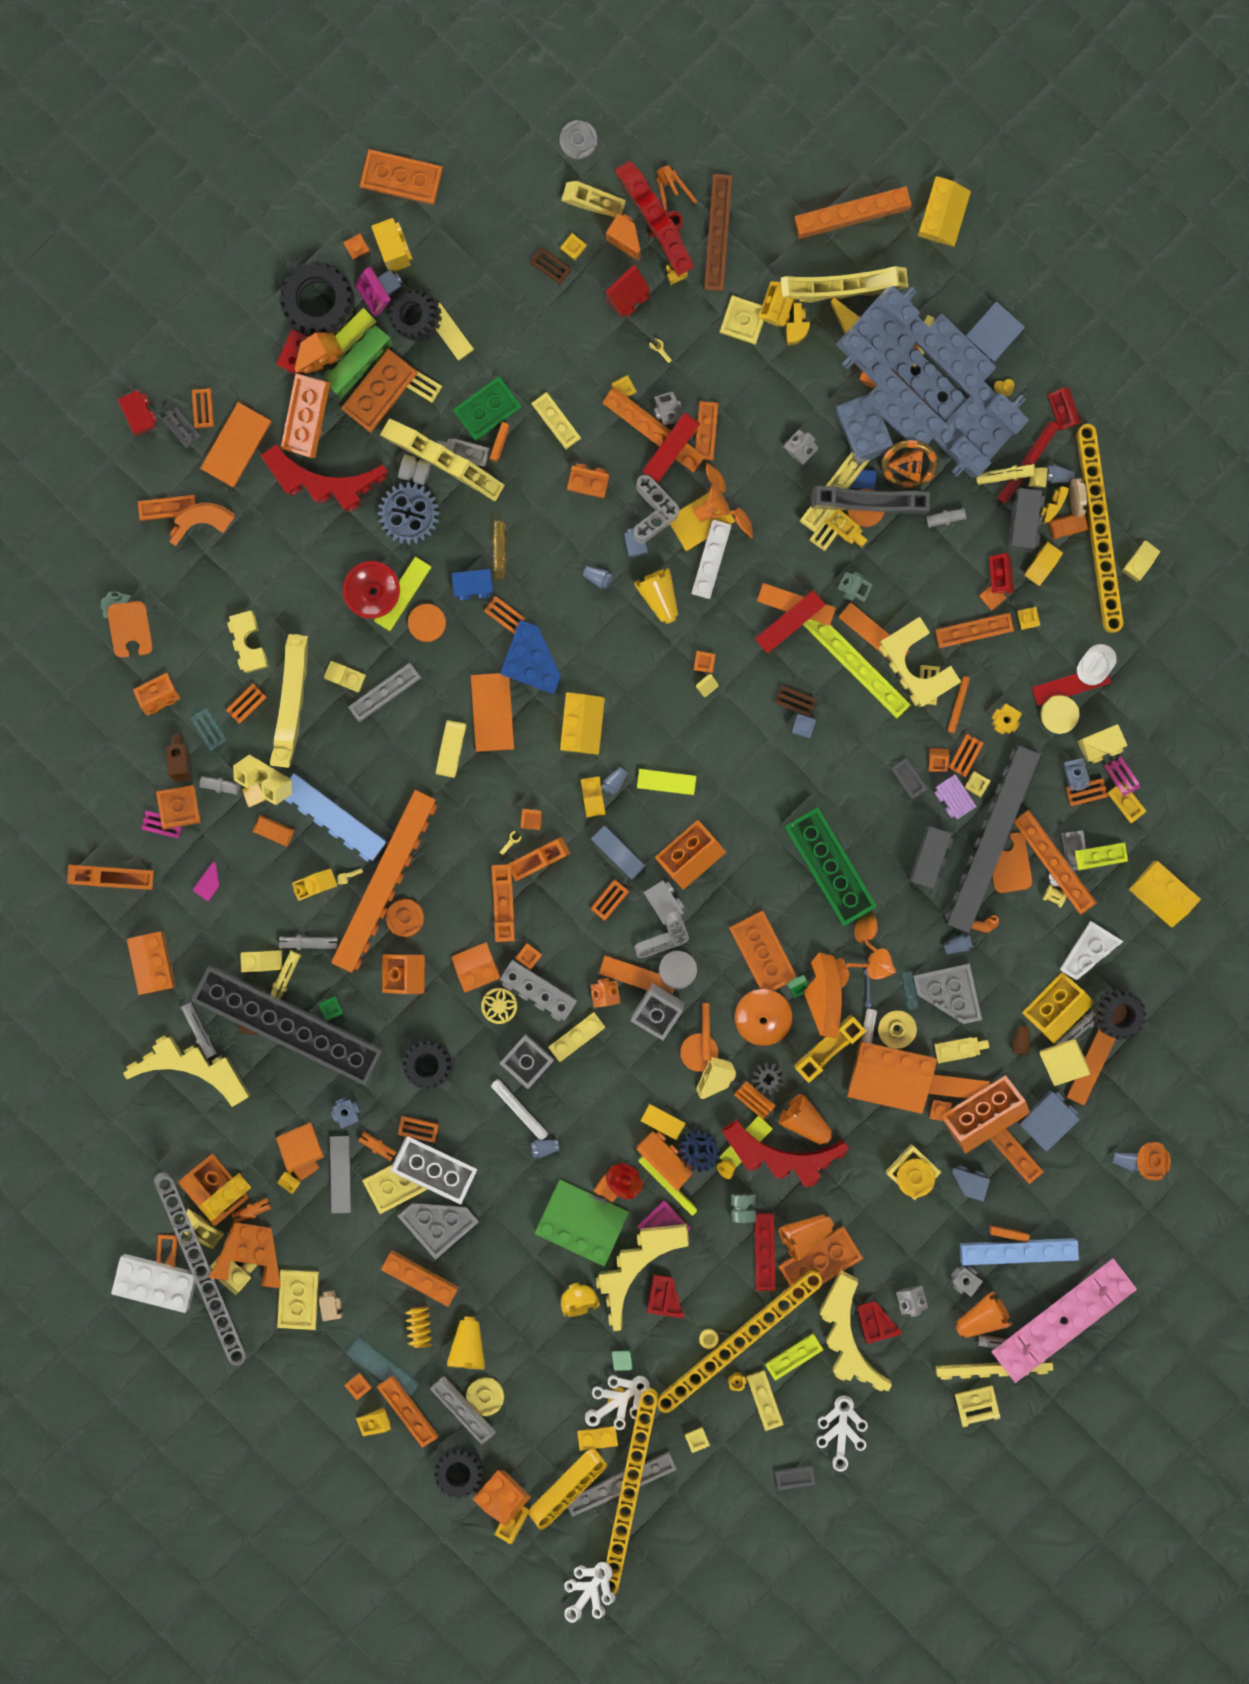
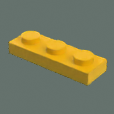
(225, 1197)

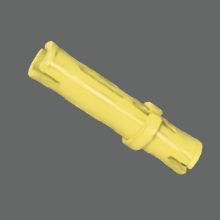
(1007, 474)
(279, 986)

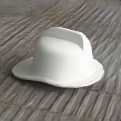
(1096, 664)

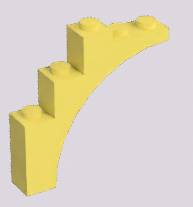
(844, 286)
(168, 1056)
(654, 1243)
(850, 1361)

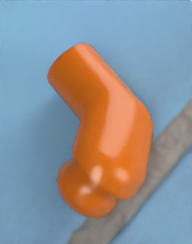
(987, 925)

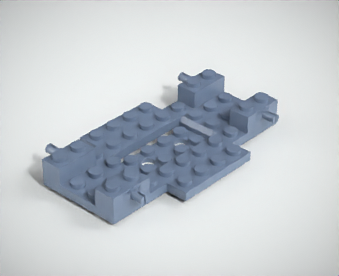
(972, 425)

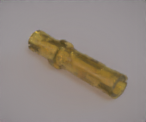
(498, 549)

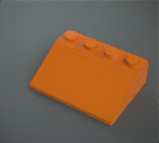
(891, 1077)

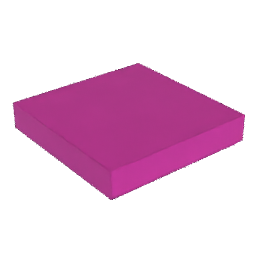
(372, 292)
(662, 1216)

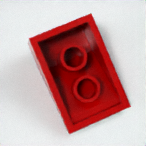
(628, 292)

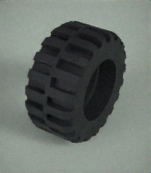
(309, 275)

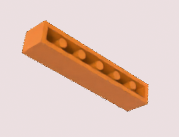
(852, 212)

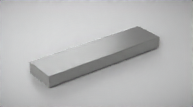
(384, 692)
(340, 1174)
(462, 1410)

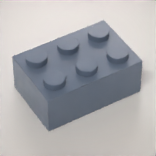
(863, 430)

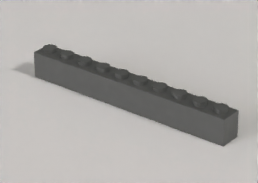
(993, 838)

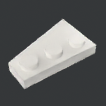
(1089, 949)

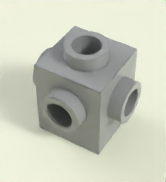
(668, 408)
(801, 446)
(968, 1286)
(912, 1300)

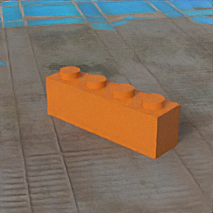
(419, 1278)

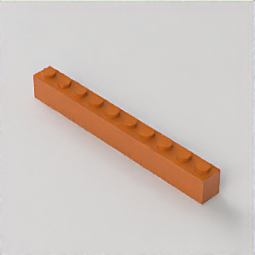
(384, 881)

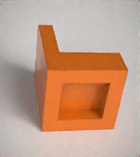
(531, 819)
(603, 1189)

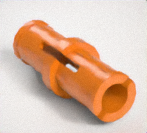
(377, 1146)
(251, 1210)

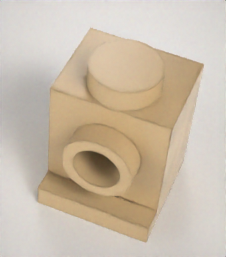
(330, 1306)

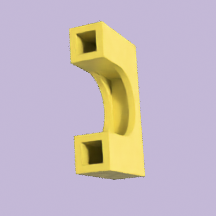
(921, 689)

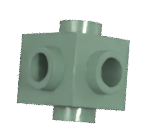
(854, 586)
(113, 598)

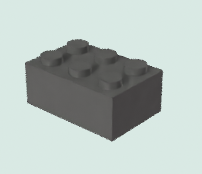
(1025, 520)
(931, 857)

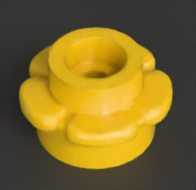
(742, 1381)

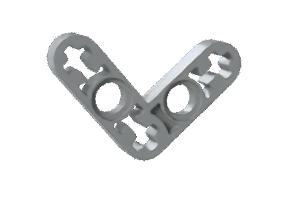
(660, 513)
(674, 937)

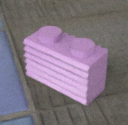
(955, 797)

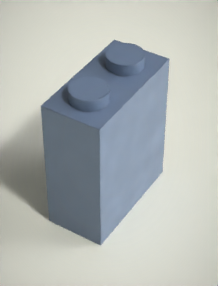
(995, 332)
(1049, 1120)

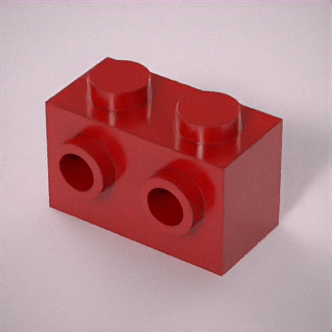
(290, 352)
(137, 412)

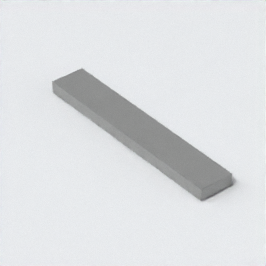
(612, 1486)

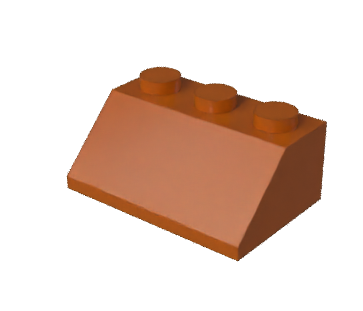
(690, 854)
(151, 962)
(664, 1159)
(207, 1180)

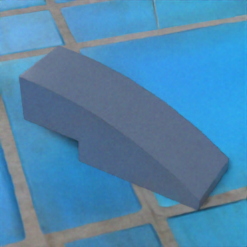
(617, 852)

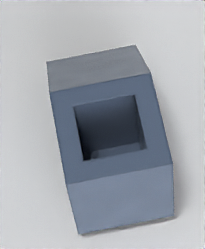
(971, 1184)

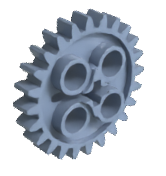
(413, 497)

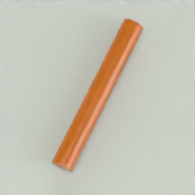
(958, 704)
(706, 1032)

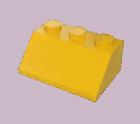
(944, 211)
(582, 723)
(1164, 894)
(1058, 1007)

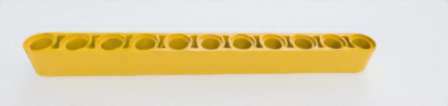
(1096, 538)
(735, 1349)
(631, 1482)

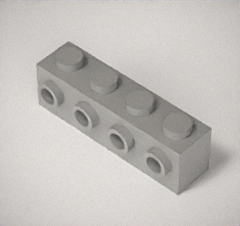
(539, 990)

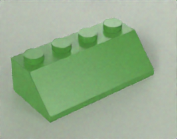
(357, 361)

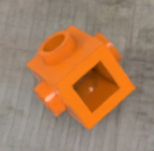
(605, 993)

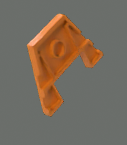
(251, 1246)

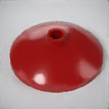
(358, 589)

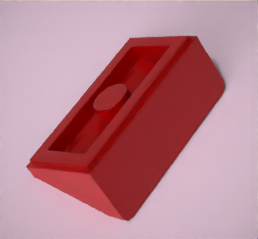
(1064, 408)
(1001, 573)

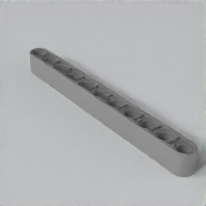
(199, 1260)

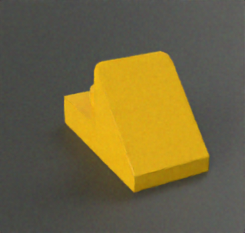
(593, 796)
(374, 1422)

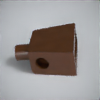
(178, 767)

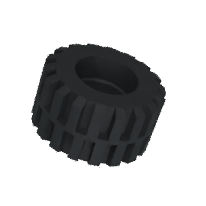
(401, 311)
(1133, 1017)
(415, 1076)
(453, 1487)

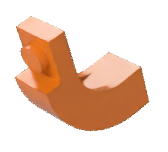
(201, 513)

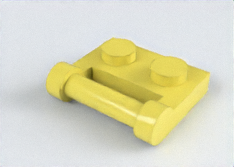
(975, 1400)

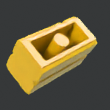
(775, 306)

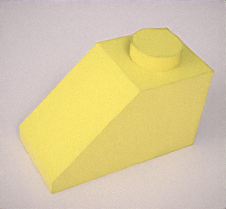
(1141, 561)
(261, 961)
(715, 1077)
(205, 1231)

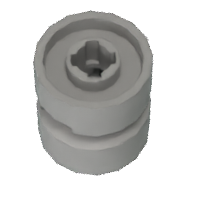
(414, 469)

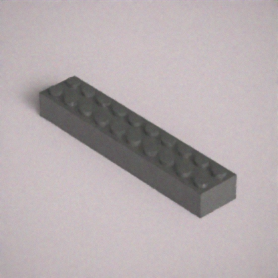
(287, 1024)

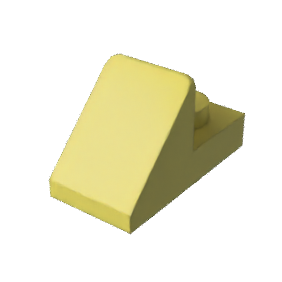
(344, 676)

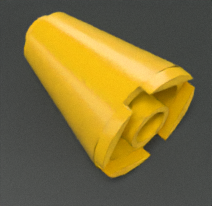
(659, 594)
(467, 1346)

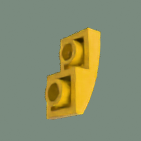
(1050, 510)
(1043, 564)
(663, 1122)

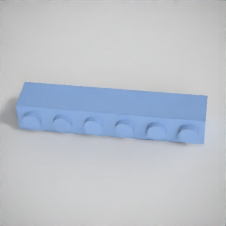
(336, 819)
(1019, 1251)

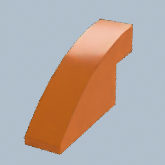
(110, 877)
(825, 995)

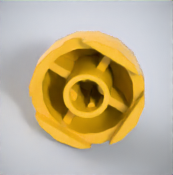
(578, 1300)

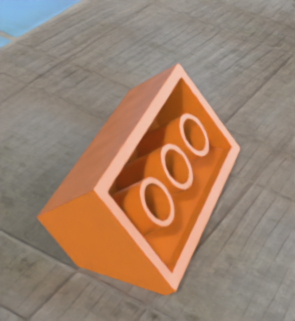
(985, 1114)

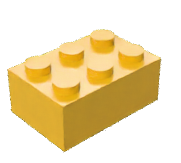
(392, 245)

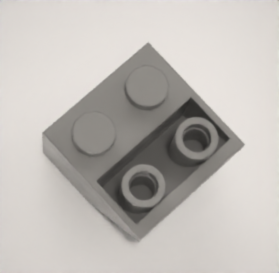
(663, 901)

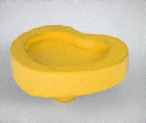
(1005, 388)
(726, 1169)

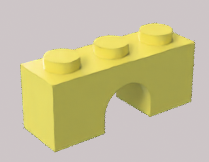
(242, 626)
(274, 784)

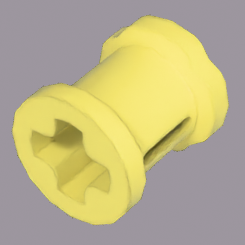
(1055, 896)

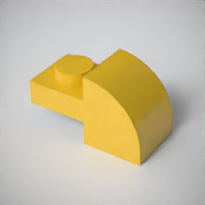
(798, 330)

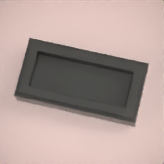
(909, 778)
(795, 1477)

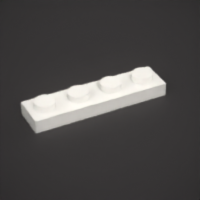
(711, 559)

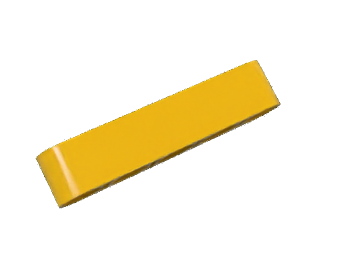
(567, 1488)

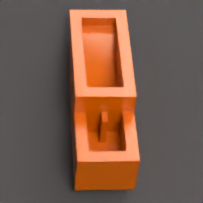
(539, 858)

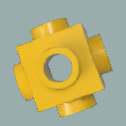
(1012, 716)

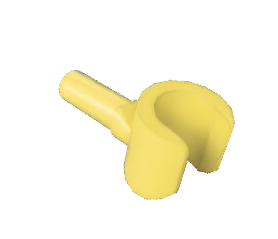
(659, 348)
(509, 843)
(343, 878)

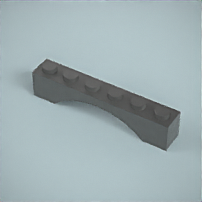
(872, 501)

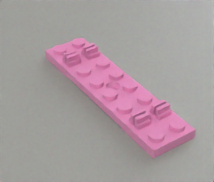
(1047, 1334)

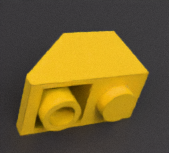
(314, 884)

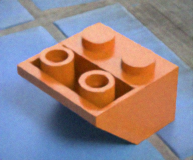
(316, 352)

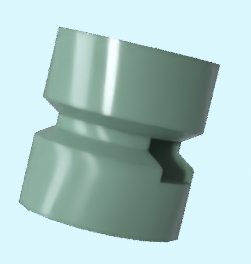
(743, 1207)

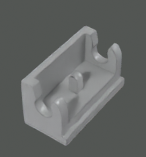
(1073, 842)

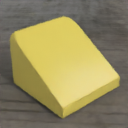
(707, 685)

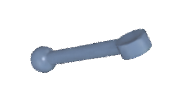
(868, 1004)

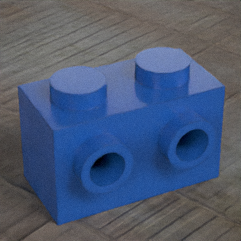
(472, 584)

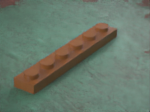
(718, 232)

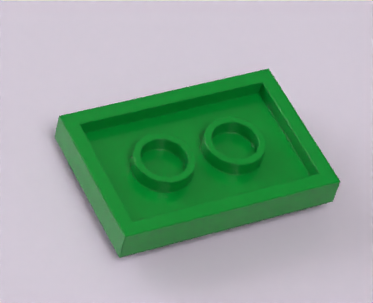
(487, 408)

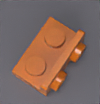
(588, 481)
(156, 694)

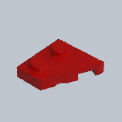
(663, 1297)
(875, 1323)

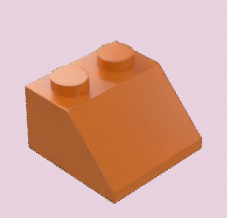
(624, 236)
(475, 967)
(403, 974)

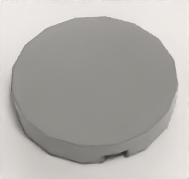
(578, 139)
(677, 969)

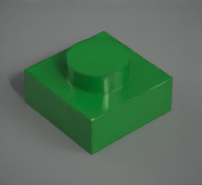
(797, 986)
(331, 1008)

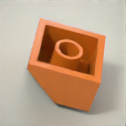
(502, 1497)

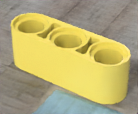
(451, 749)

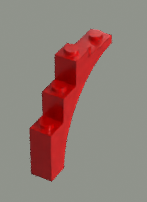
(661, 225)
(320, 487)
(781, 1162)

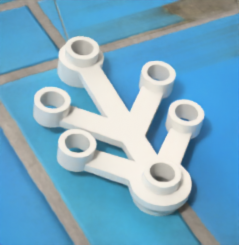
(619, 1399)
(842, 1430)
(591, 1590)

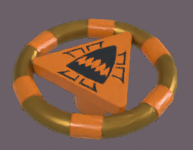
(909, 464)

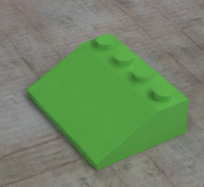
(581, 1223)

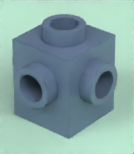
(346, 1119)

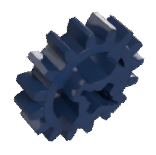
(707, 1155)

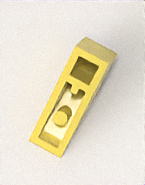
(592, 199)

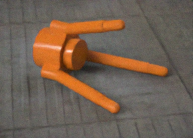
(667, 176)

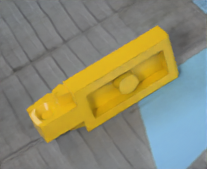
(850, 531)

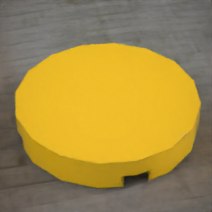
(915, 1177)

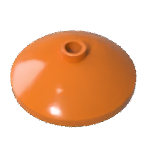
(761, 1004)

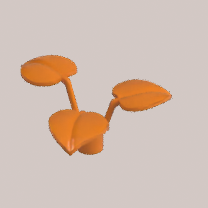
(717, 502)
(880, 961)

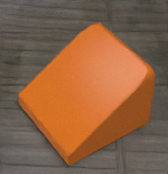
(938, 760)
(306, 1170)

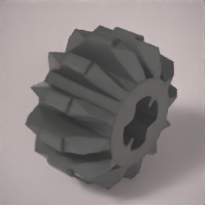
(762, 1074)

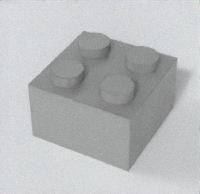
(657, 1011)
(526, 1061)

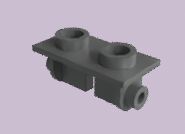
(181, 427)

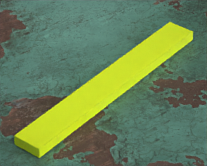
(858, 667)

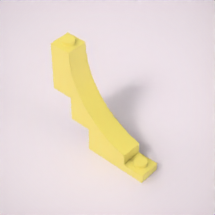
(442, 458)
(291, 700)

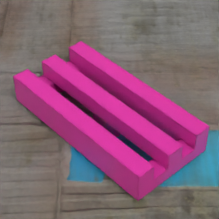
(1108, 768)
(146, 820)

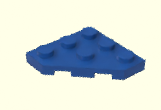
(530, 659)

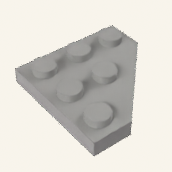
(951, 992)
(437, 1225)

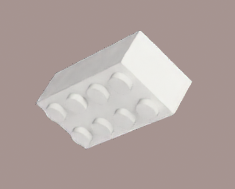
(433, 1170)
(154, 1283)

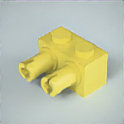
(237, 1277)

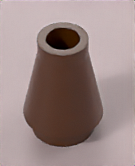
(1021, 1043)

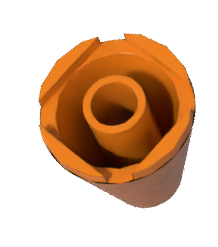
(805, 1120)
(805, 1235)
(984, 1317)

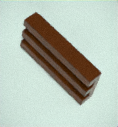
(537, 257)
(810, 707)

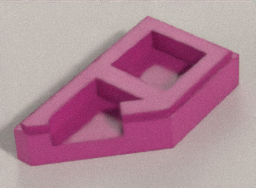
(208, 883)

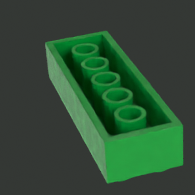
(830, 866)

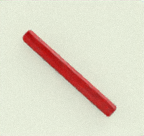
(1030, 458)

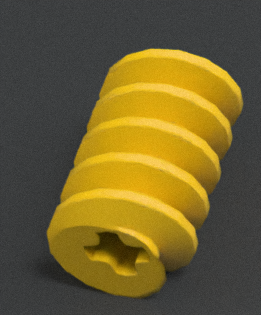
(418, 1327)

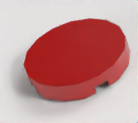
(624, 1181)

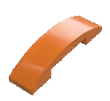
(503, 903)

